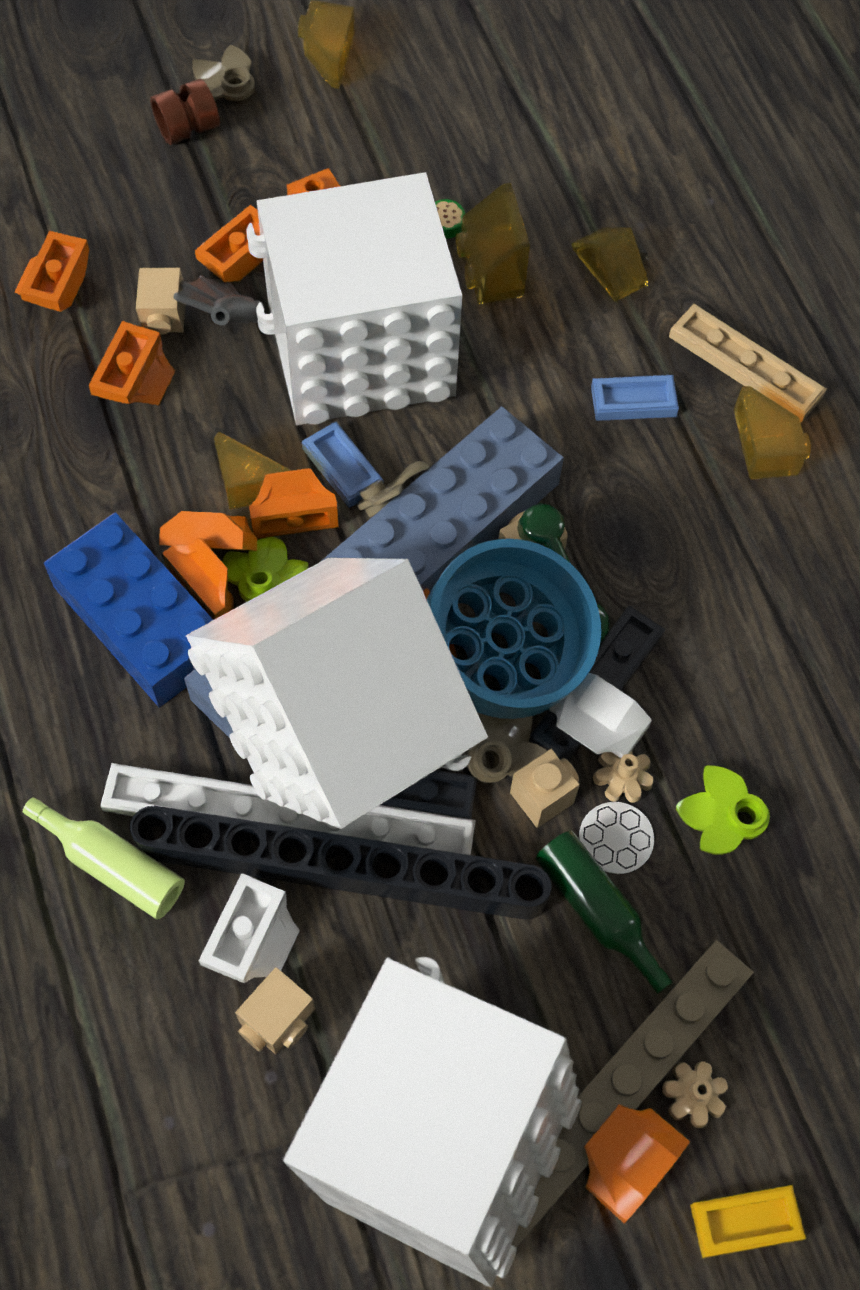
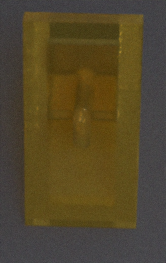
(613, 260)
(242, 470)

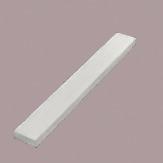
(135, 787)

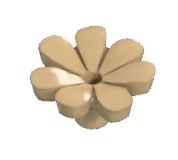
(624, 775)
(687, 1095)

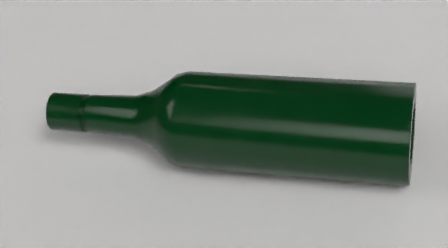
(599, 903)

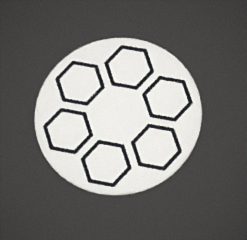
(617, 837)

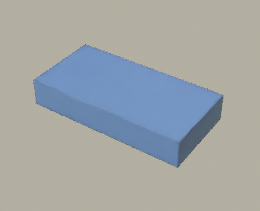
(634, 397)
(340, 462)

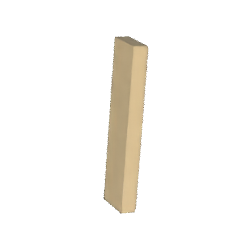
(746, 361)

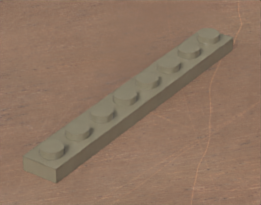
(642, 1064)

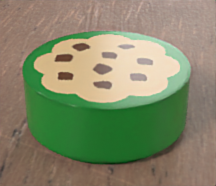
(450, 216)

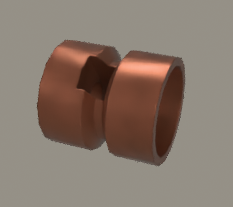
(185, 111)

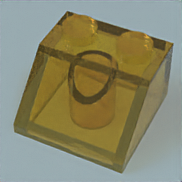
(495, 247)

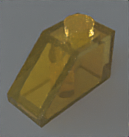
(328, 38)
(769, 436)

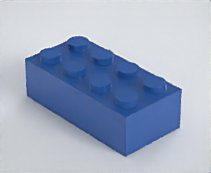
(130, 605)

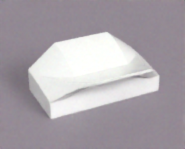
(602, 717)
(251, 932)

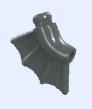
(219, 300)

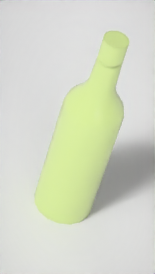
(112, 860)

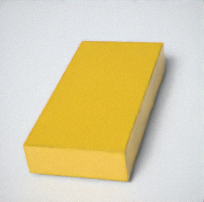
(747, 1221)

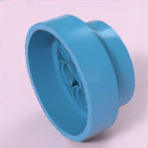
(545, 592)

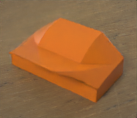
(227, 250)
(55, 272)
(133, 367)
(292, 504)
(215, 529)
(201, 575)
(631, 1158)

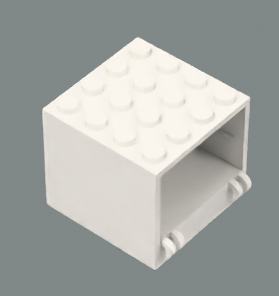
(359, 297)
(338, 688)
(438, 1120)

